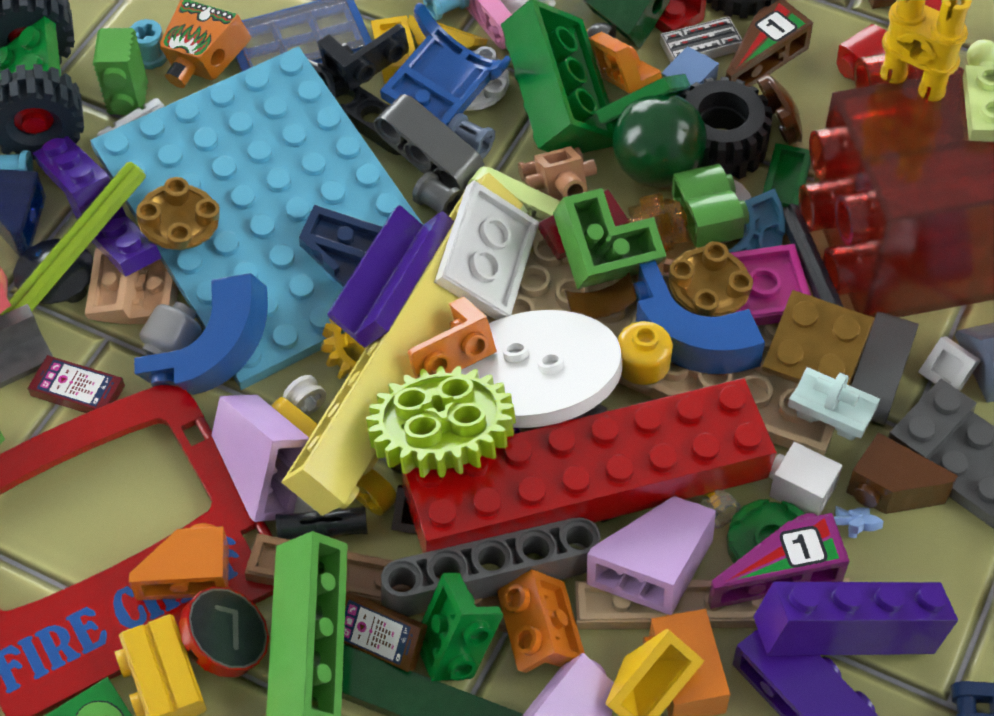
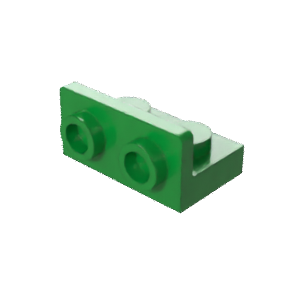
(456, 631)

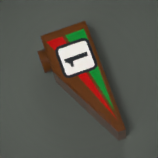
(771, 41)

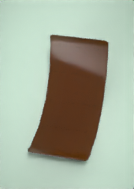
(604, 301)

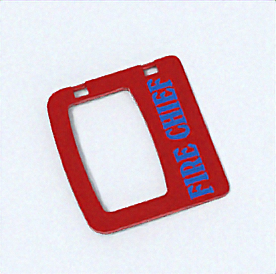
(71, 637)

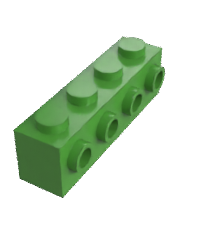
(307, 627)

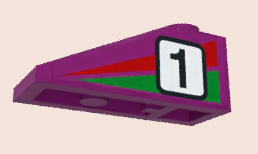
(796, 552)

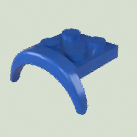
(442, 72)

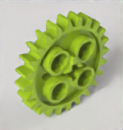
(441, 421)

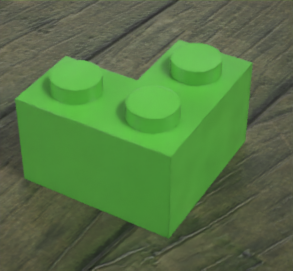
(599, 249)

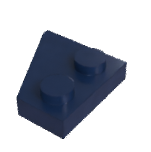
(337, 241)

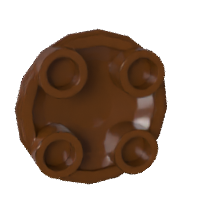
(784, 107)

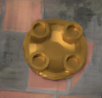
(178, 215)
(710, 281)

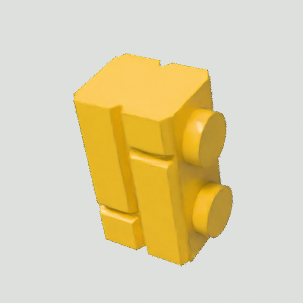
(160, 670)

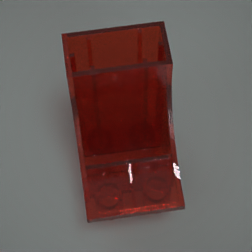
(902, 196)

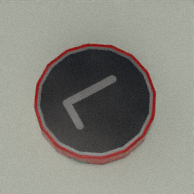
(224, 631)

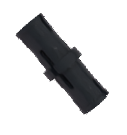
(334, 523)

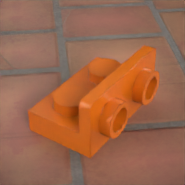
(621, 64)
(539, 621)

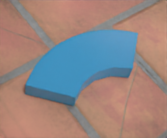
(765, 223)

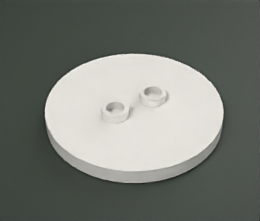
(552, 364)

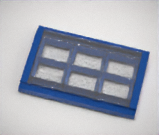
(302, 27)

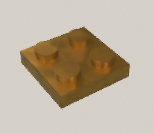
(816, 337)

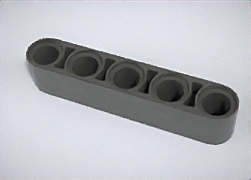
(504, 550)

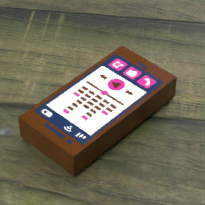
(383, 632)

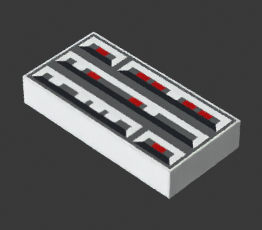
(708, 38)

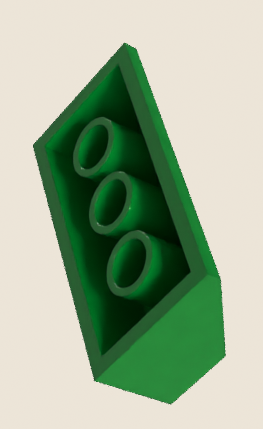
(557, 78)

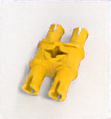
(925, 40)

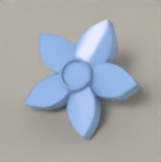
(857, 520)

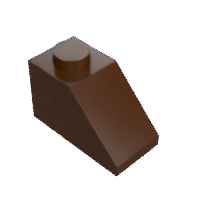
(898, 478)

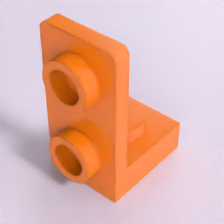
(462, 345)

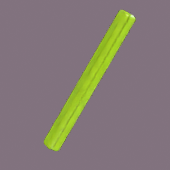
(78, 237)

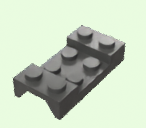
(957, 439)

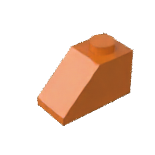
(183, 564)

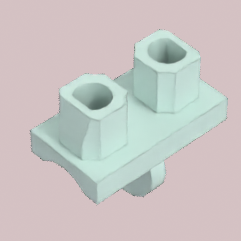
(833, 403)

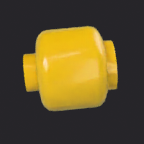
(645, 352)

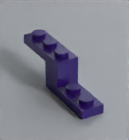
(82, 183)

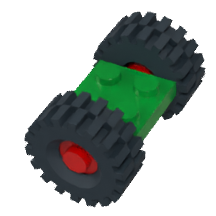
(33, 94)

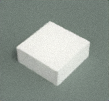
(950, 363)

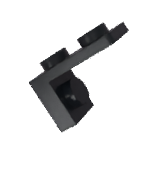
(360, 67)

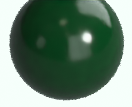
(659, 139)

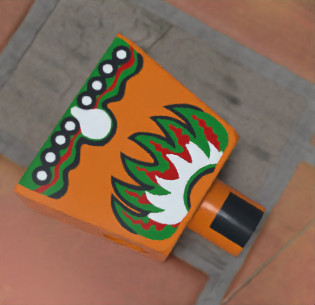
(201, 41)

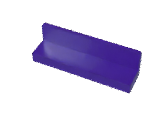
(387, 275)

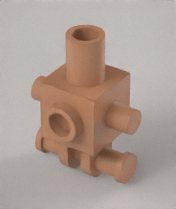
(558, 172)

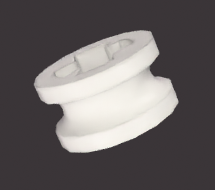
(305, 394)

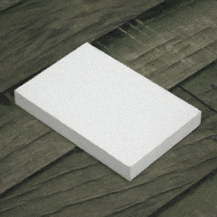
(487, 251)

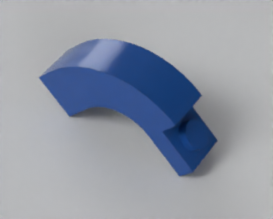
(699, 342)
(223, 347)

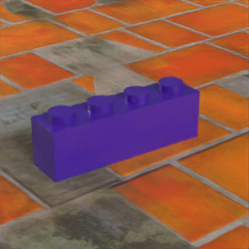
(854, 618)
(799, 682)

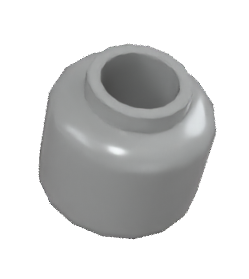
(170, 329)

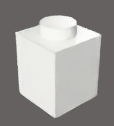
(804, 478)

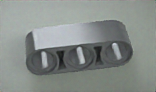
(427, 142)
(884, 361)

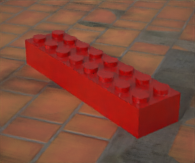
(597, 467)

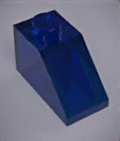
(20, 207)

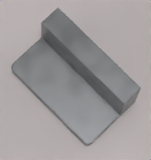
(20, 345)

